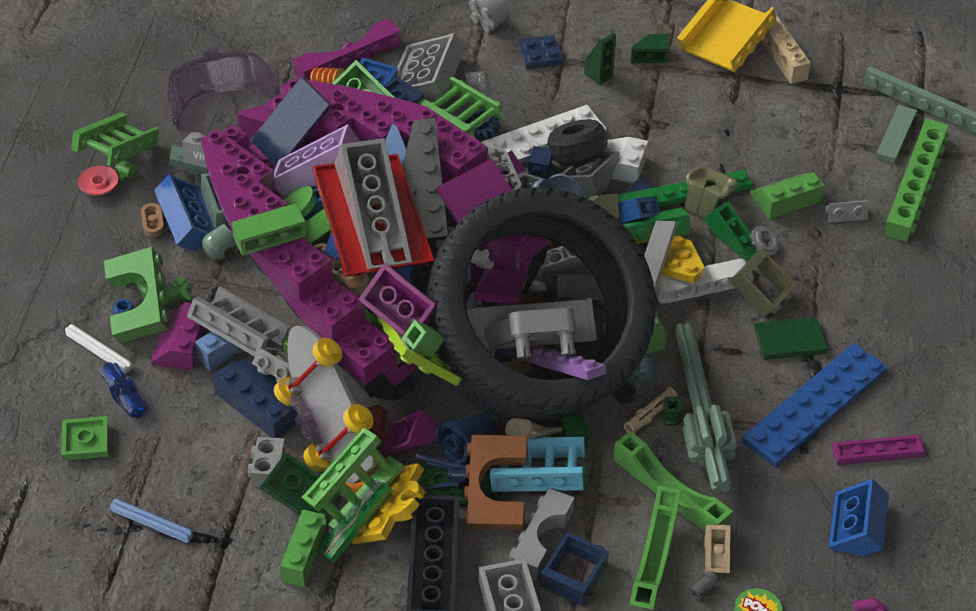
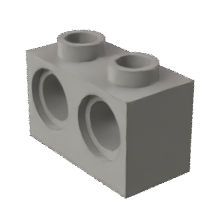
(265, 457)

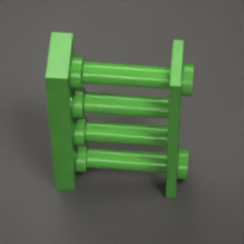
(467, 94)
(111, 127)
(343, 467)

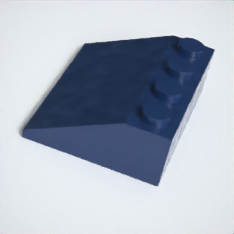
(254, 397)

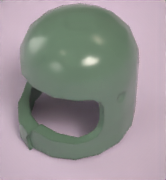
(218, 241)

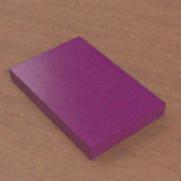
(472, 189)
(500, 286)

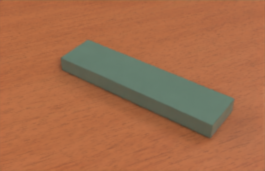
(896, 134)

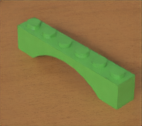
(639, 461)

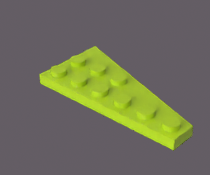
(425, 363)

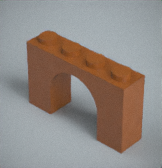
(486, 453)

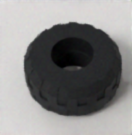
(577, 142)

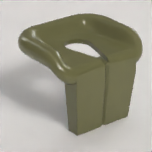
(703, 199)

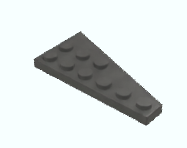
(424, 175)

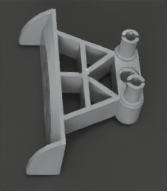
(534, 325)

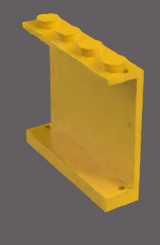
(725, 32)

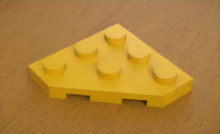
(683, 261)

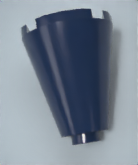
(457, 433)

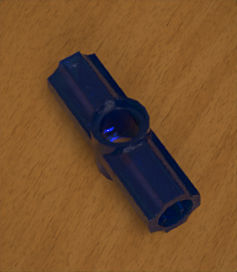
(123, 390)

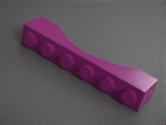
(379, 39)

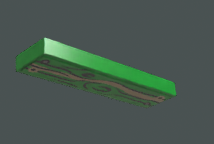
(354, 520)

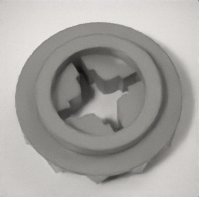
(763, 234)

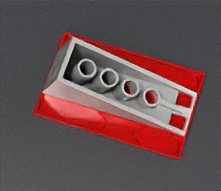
(371, 210)

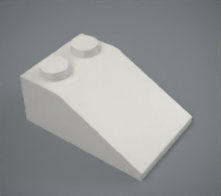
(631, 158)

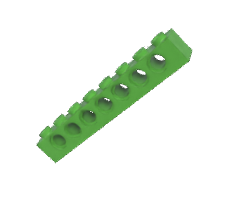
(916, 180)

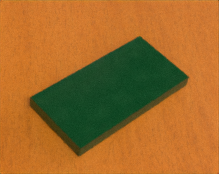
(434, 475)

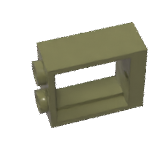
(773, 273)

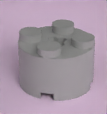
(489, 13)

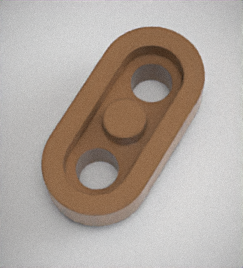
(152, 220)

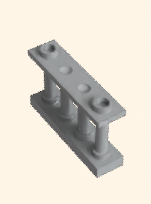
(238, 321)

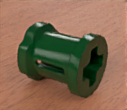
(672, 408)

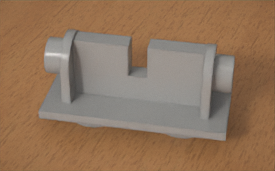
(847, 211)

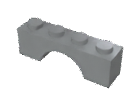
(552, 512)

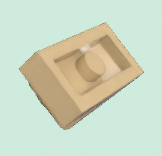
(717, 548)

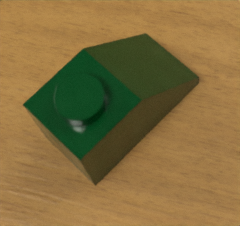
(651, 49)

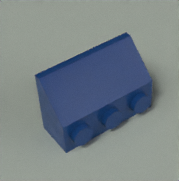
(859, 519)

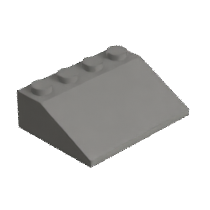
(430, 65)

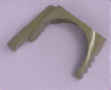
(527, 428)

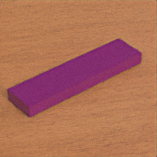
(878, 449)

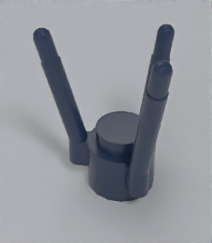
(456, 472)

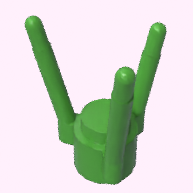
(125, 169)

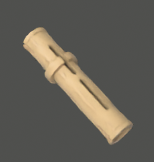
(635, 424)

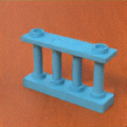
(541, 479)

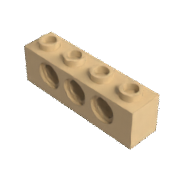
(786, 53)

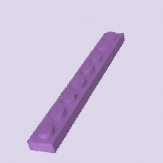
(554, 360)

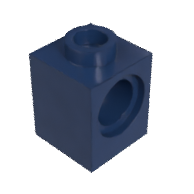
(540, 162)

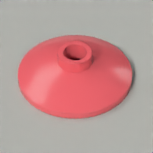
(98, 180)

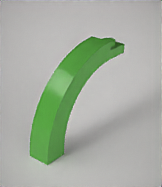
(657, 547)

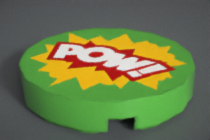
(757, 600)

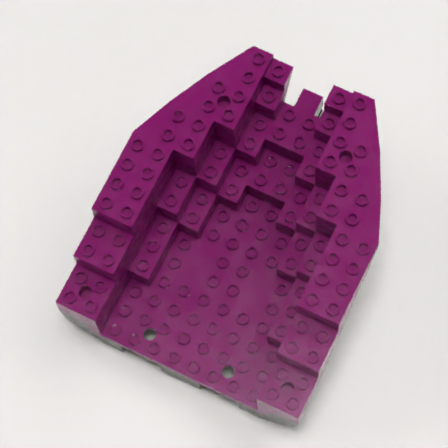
(302, 273)

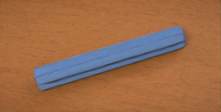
(151, 520)

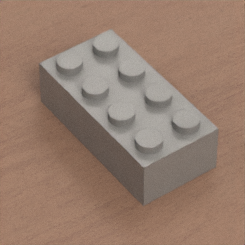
(508, 587)

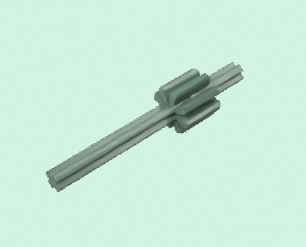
(709, 431)

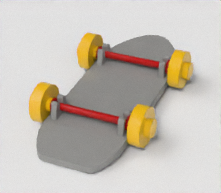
(324, 390)

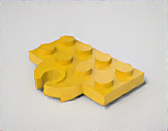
(396, 506)

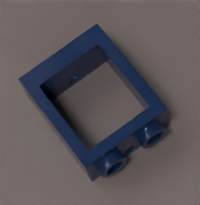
(568, 587)

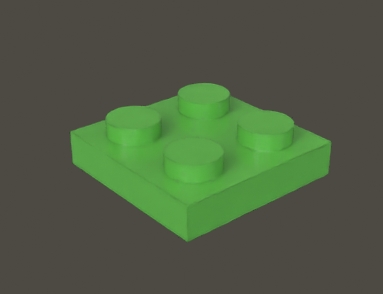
(84, 438)

